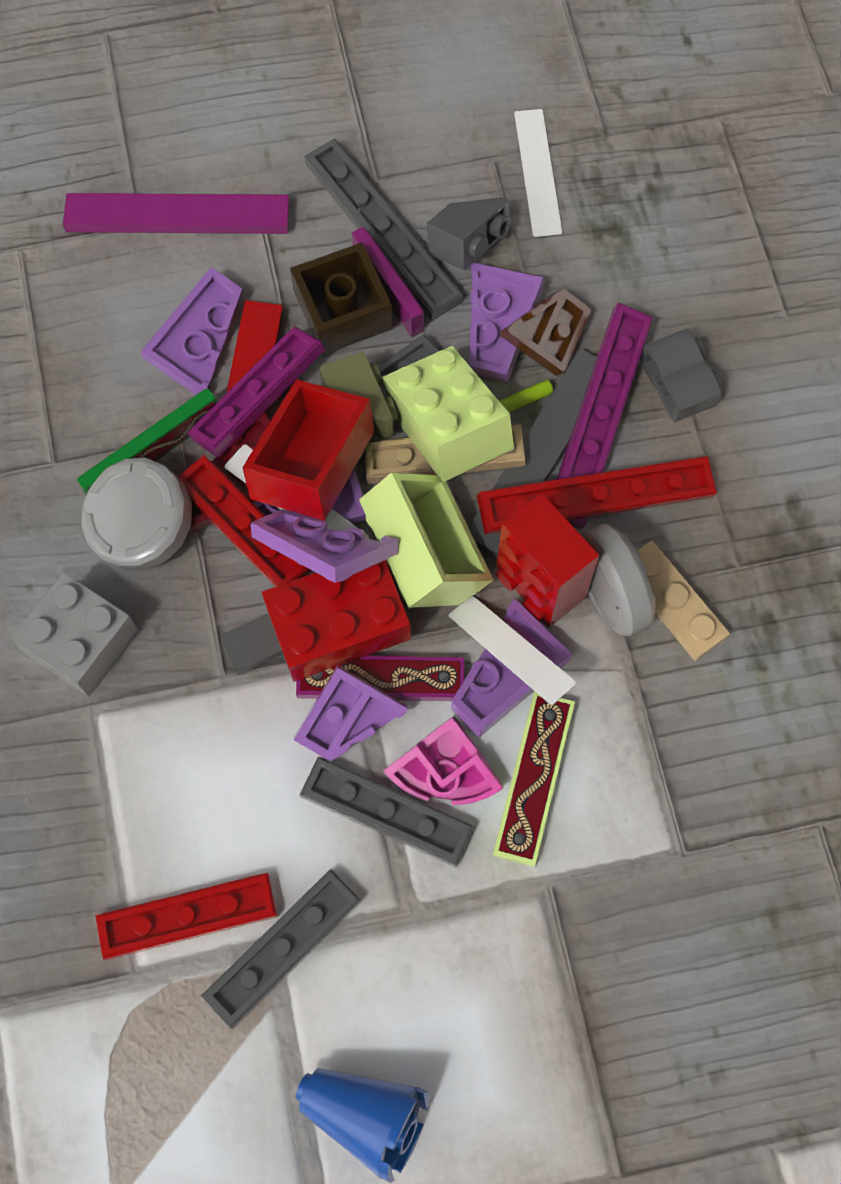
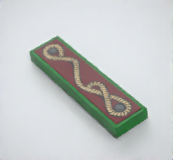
(158, 438)

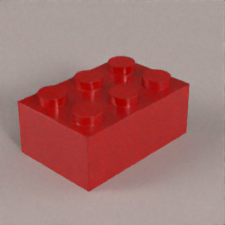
(309, 449)
(545, 560)
(336, 622)

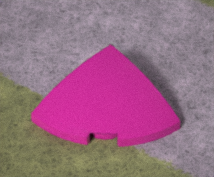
(445, 767)

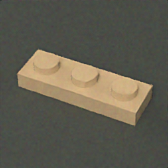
(680, 605)

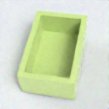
(449, 413)
(435, 547)

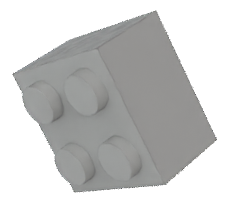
(75, 633)

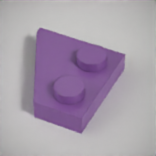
(346, 714)

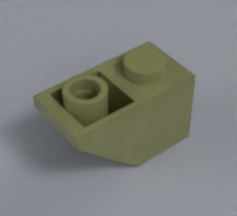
(362, 379)

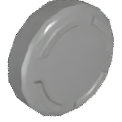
(136, 514)
(620, 582)

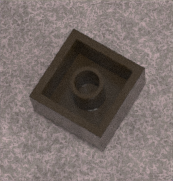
(342, 297)

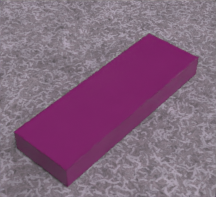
(401, 299)

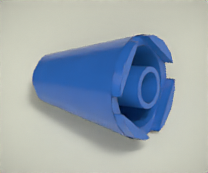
(365, 1116)

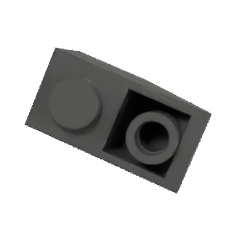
(467, 230)

